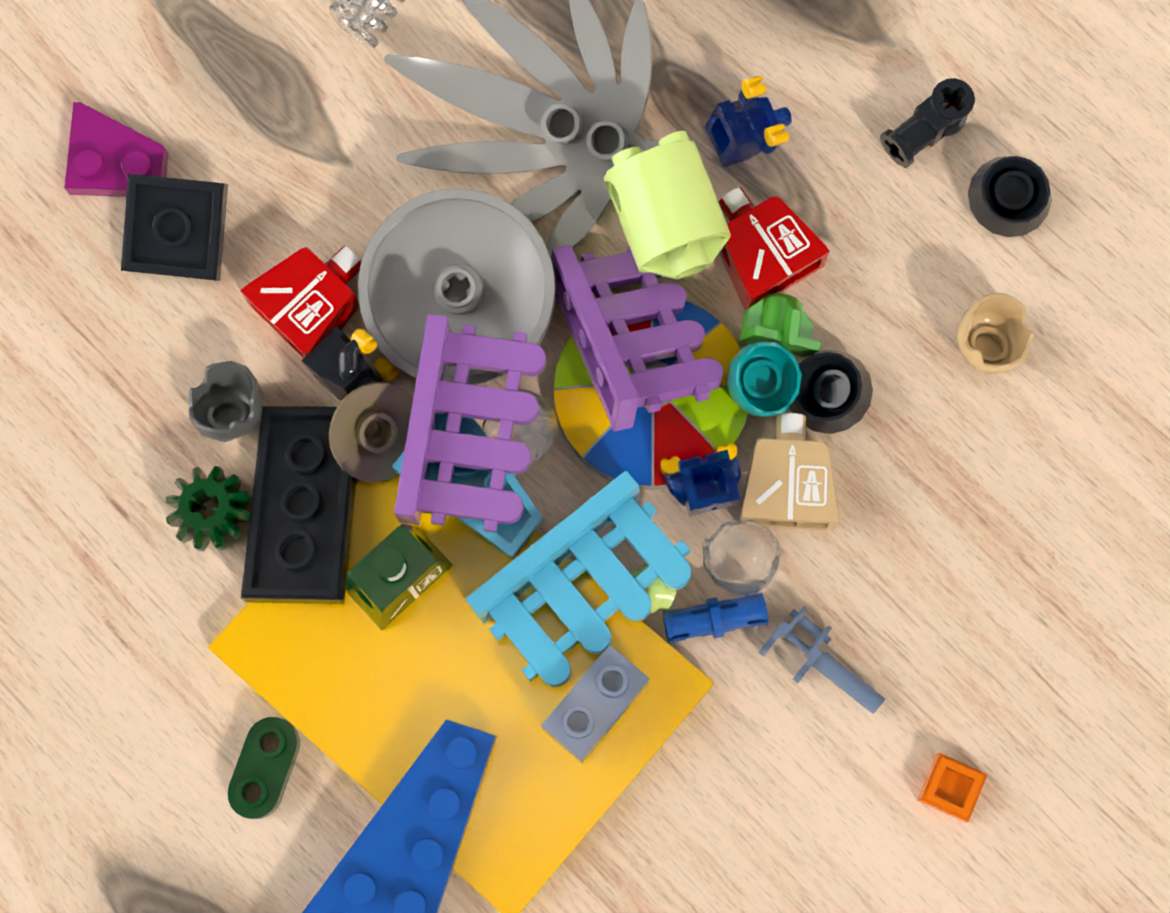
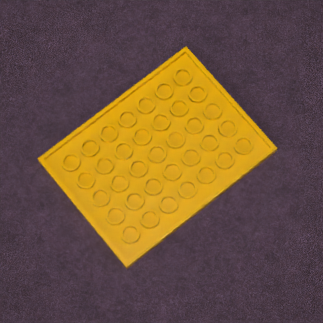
(384, 693)

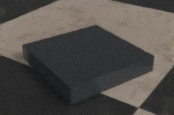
(174, 227)

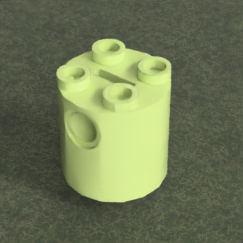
(667, 207)

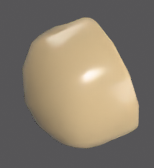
(994, 334)

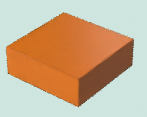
(952, 787)

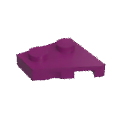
(105, 152)

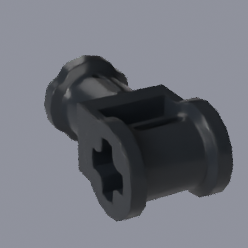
(930, 121)

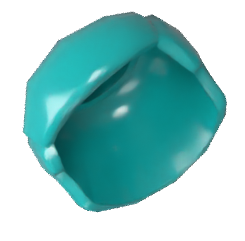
(763, 379)

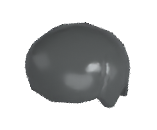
(226, 402)

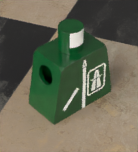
(395, 574)

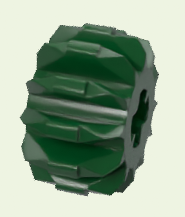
(190, 502)

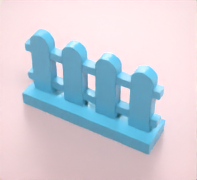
(579, 537)

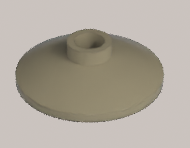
(373, 456)

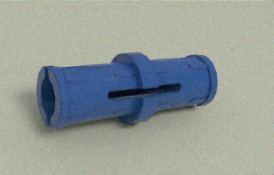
(715, 617)

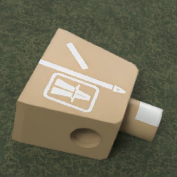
(790, 480)

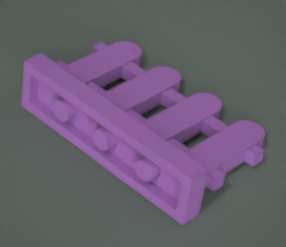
(610, 355)
(452, 448)

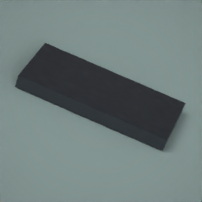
(298, 512)

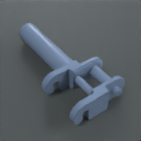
(824, 662)

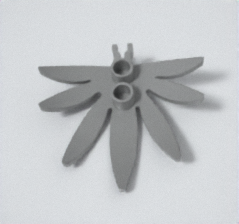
(578, 129)

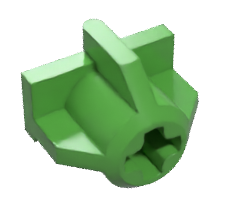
(780, 320)

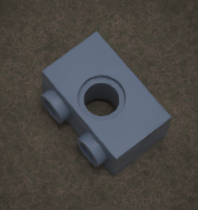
(595, 703)

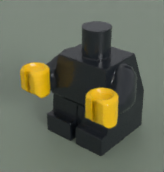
(340, 365)

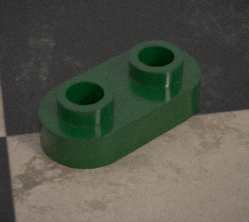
(265, 768)

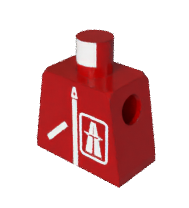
(767, 247)
(306, 296)

